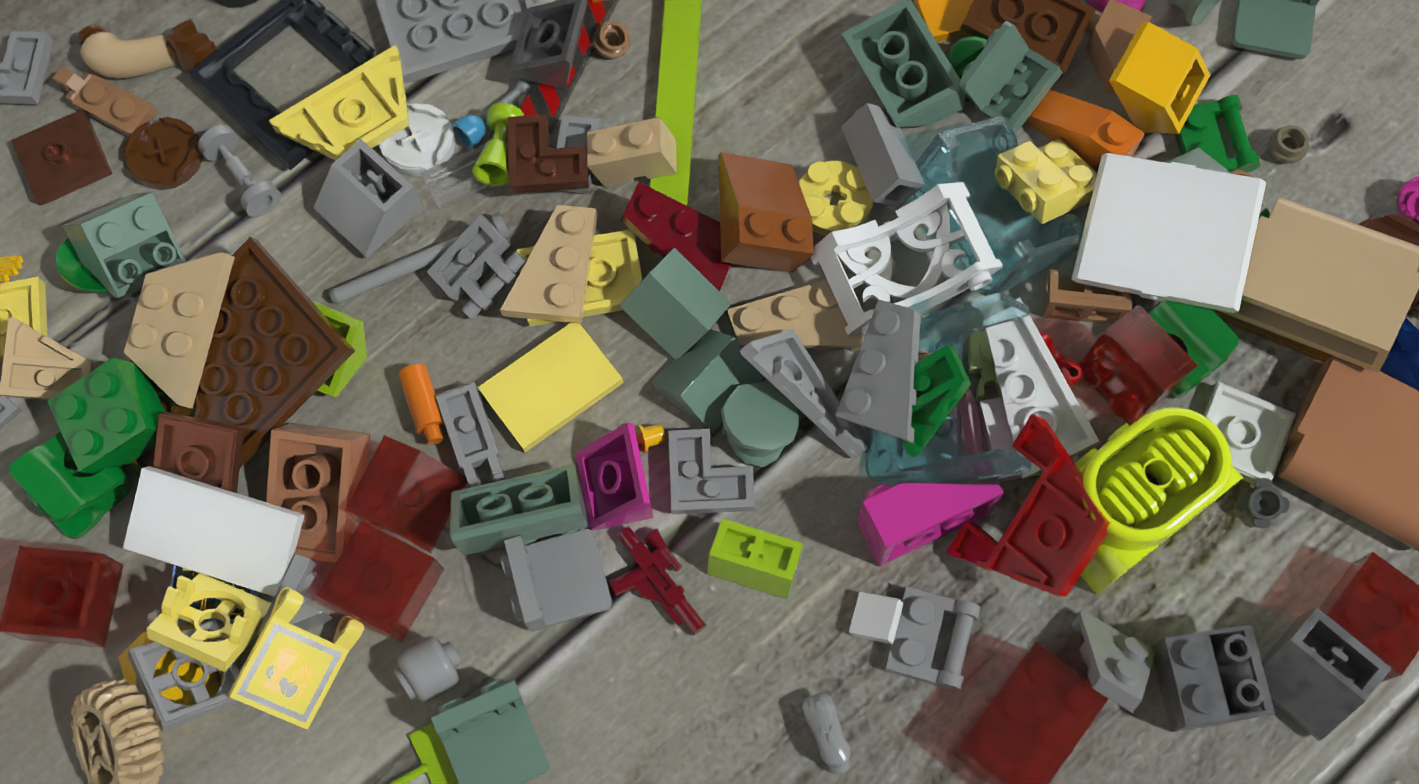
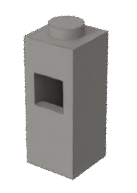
(882, 156)

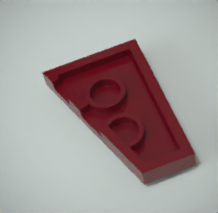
(671, 224)

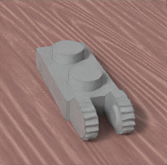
(470, 432)

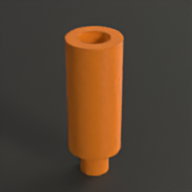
(422, 402)

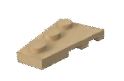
(557, 270)
(807, 310)

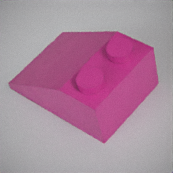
(919, 513)

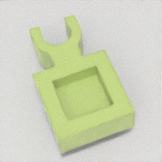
(981, 363)

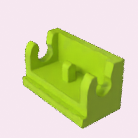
(754, 558)

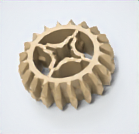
(116, 735)

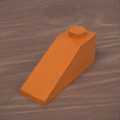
(1085, 127)

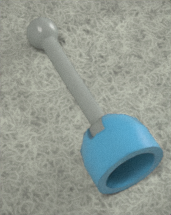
(472, 129)

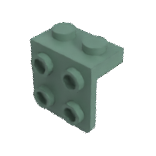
(1275, 26)
(1008, 77)
(491, 737)

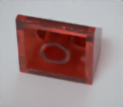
(405, 494)

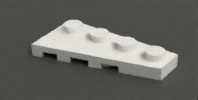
(1034, 385)

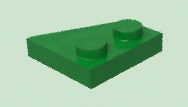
(939, 387)

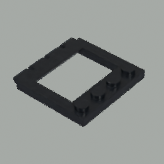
(245, 103)

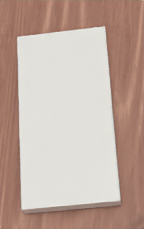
(212, 530)

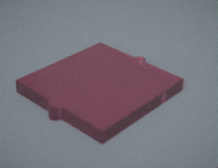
(971, 424)

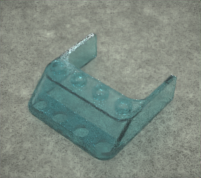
(942, 457)

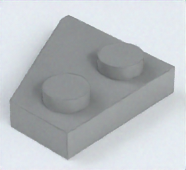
(1115, 662)

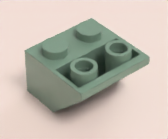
(125, 242)

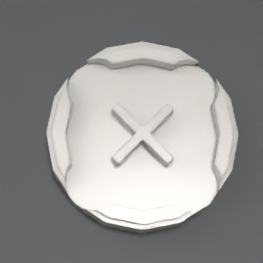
(423, 143)

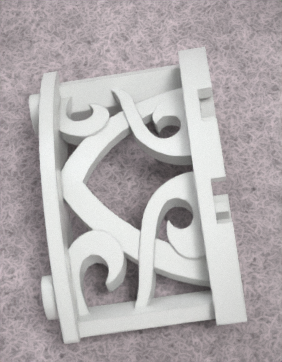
(927, 211)

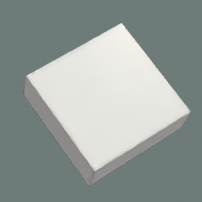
(876, 617)

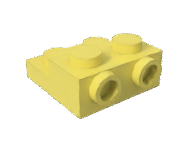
(1046, 178)

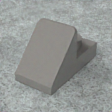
(304, 578)

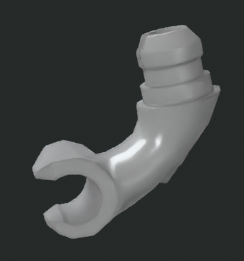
(825, 725)

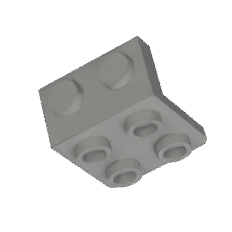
(556, 579)

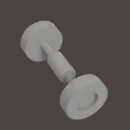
(219, 144)

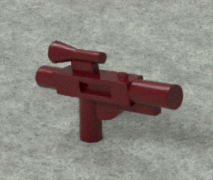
(653, 581)

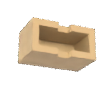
(631, 151)

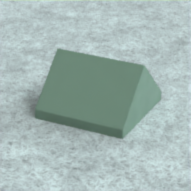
(675, 304)
(706, 377)

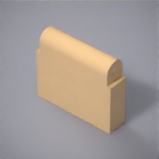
(1329, 283)

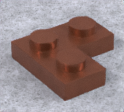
(537, 167)

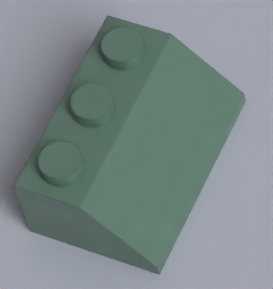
(906, 66)
(517, 506)

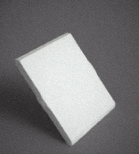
(1170, 232)

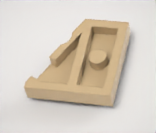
(37, 364)

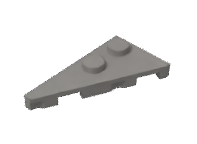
(795, 374)

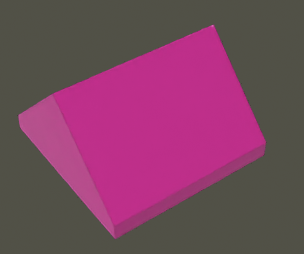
(614, 480)

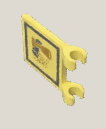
(291, 666)

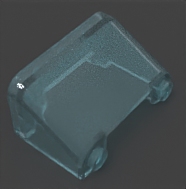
(1013, 234)

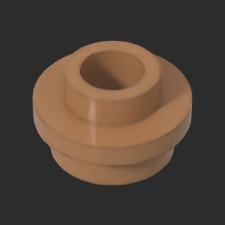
(616, 31)

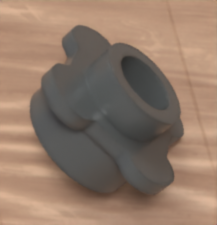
(1275, 503)

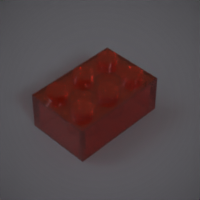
(1030, 721)

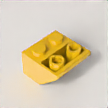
(1159, 80)

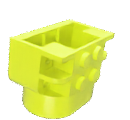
(1192, 472)

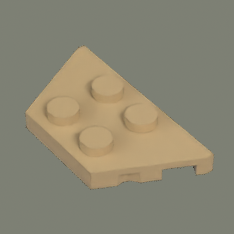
(177, 323)

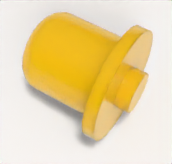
(650, 436)

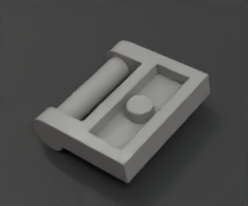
(918, 635)

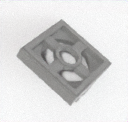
(167, 713)

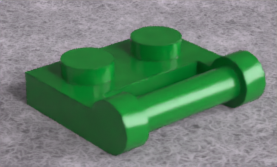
(1203, 132)

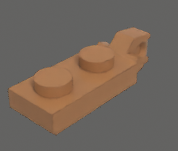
(105, 101)

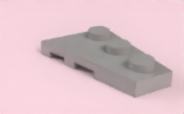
(883, 375)

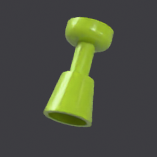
(493, 164)

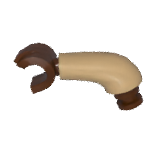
(143, 56)

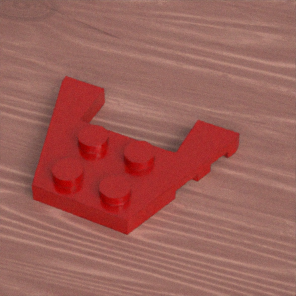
(1051, 532)

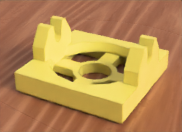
(239, 634)

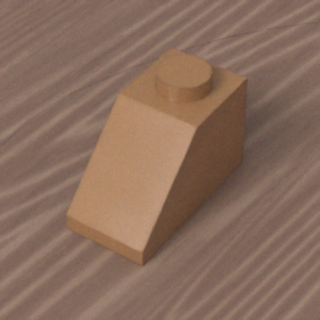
(1111, 36)

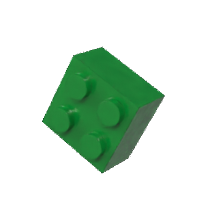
(108, 416)

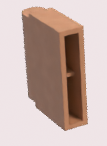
(1359, 447)

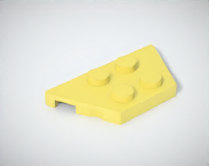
(357, 106)

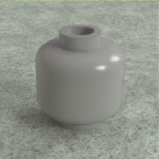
(428, 669)

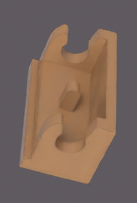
(1082, 302)

